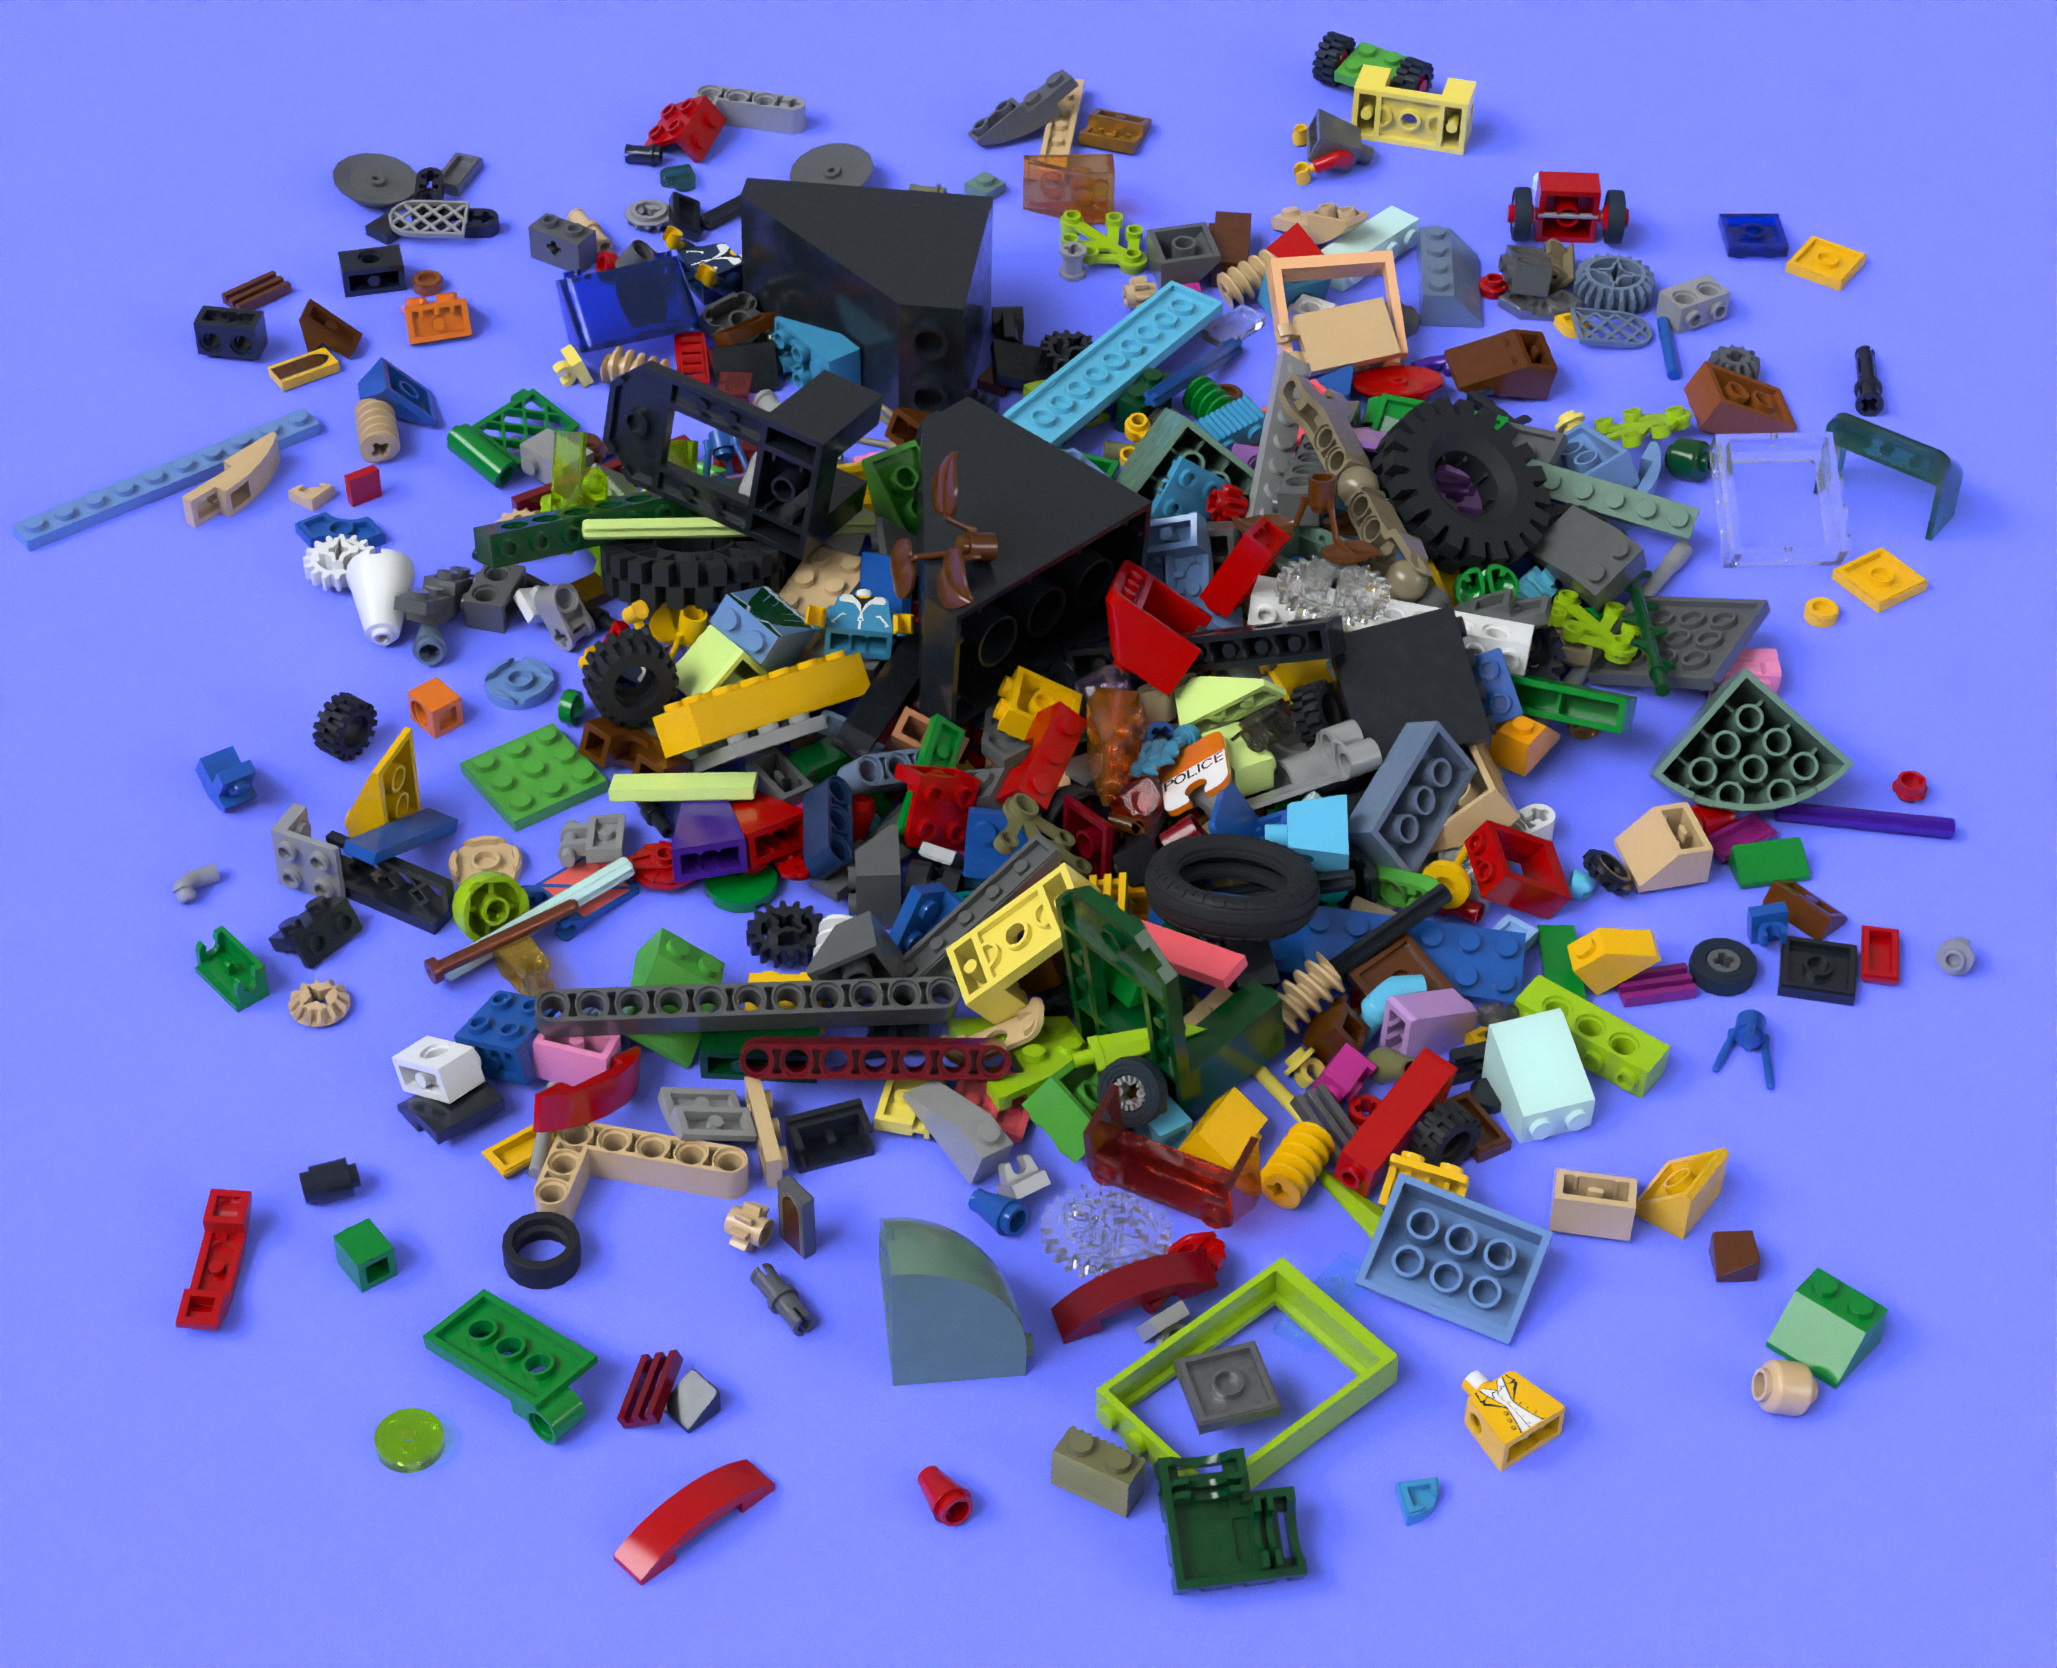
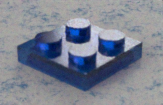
(1753, 235)

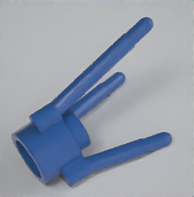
(723, 448)
(1749, 1034)

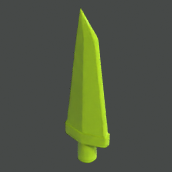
(1110, 1047)
(1359, 1208)

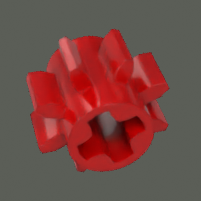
(1227, 503)

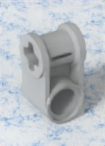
(563, 614)

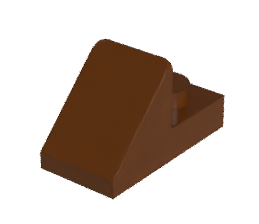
(323, 326)

